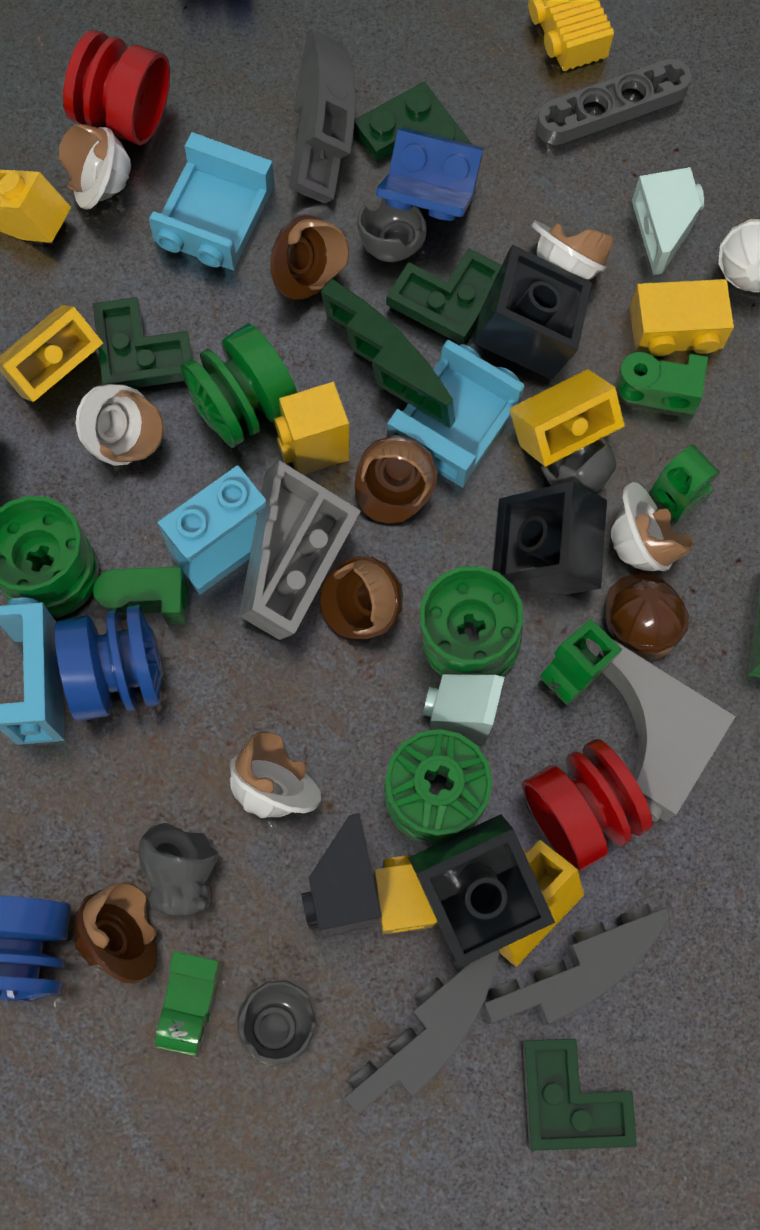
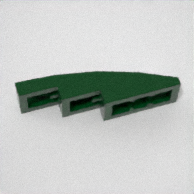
(394, 359)

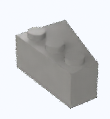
(292, 549)

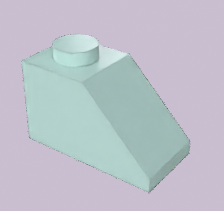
(666, 212)
(464, 705)

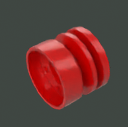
(116, 86)
(593, 801)

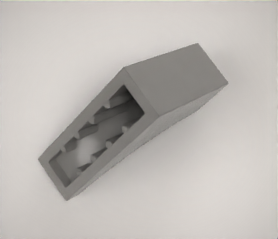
(673, 730)

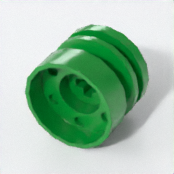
(232, 390)
(33, 537)
(474, 600)
(432, 817)

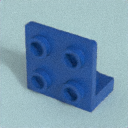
(431, 174)

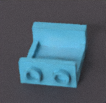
(214, 202)
(480, 409)
(213, 529)
(42, 712)

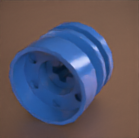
(107, 663)
(23, 930)

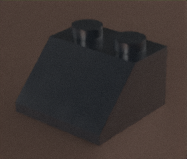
(533, 313)
(551, 539)
(343, 885)
(481, 890)

